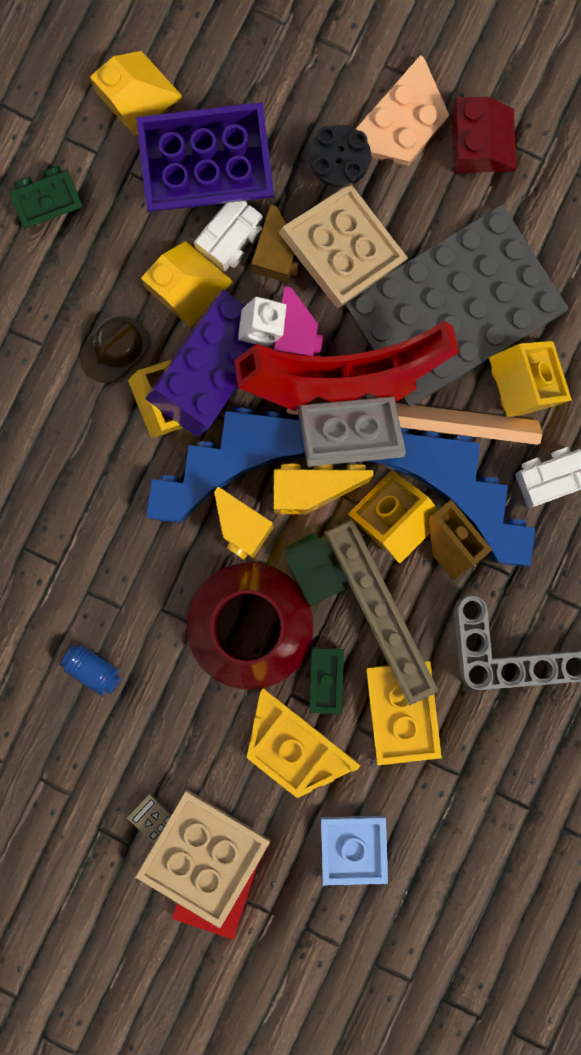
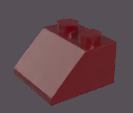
(483, 136)

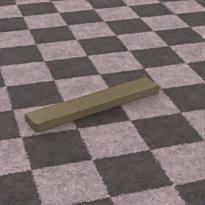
(381, 612)

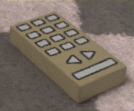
(150, 817)

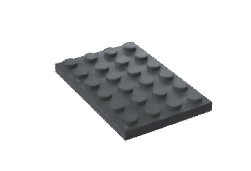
(475, 280)

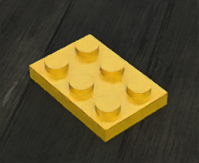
(401, 730)

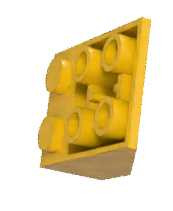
(307, 490)

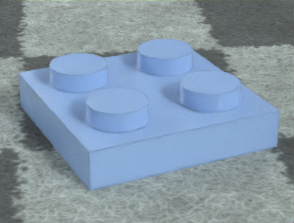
(354, 850)

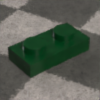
(326, 681)

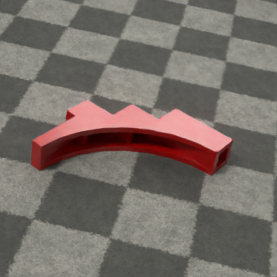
(384, 372)

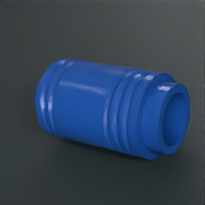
(91, 670)

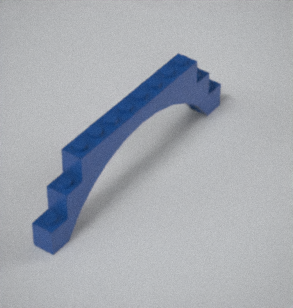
(436, 462)

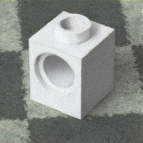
(262, 322)

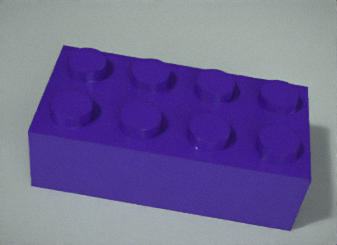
(203, 368)

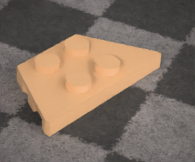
(406, 116)

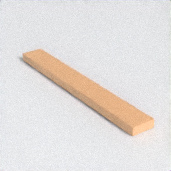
(463, 423)

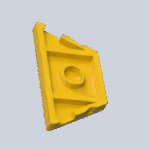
(293, 749)

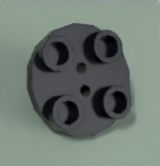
(325, 153)

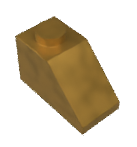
(273, 255)
(455, 540)

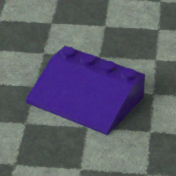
(205, 157)

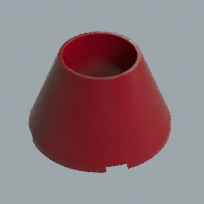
(294, 616)

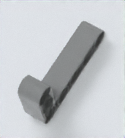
(492, 667)

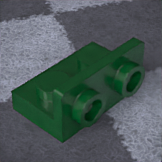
(45, 197)

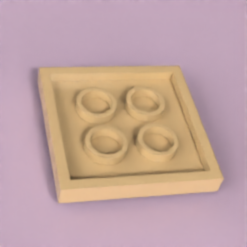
(343, 245)
(203, 858)

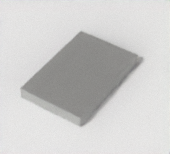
(351, 431)

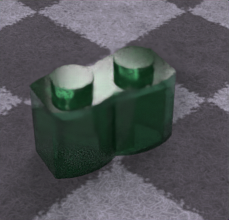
(314, 569)

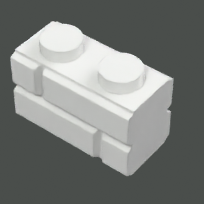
(229, 234)
(551, 478)

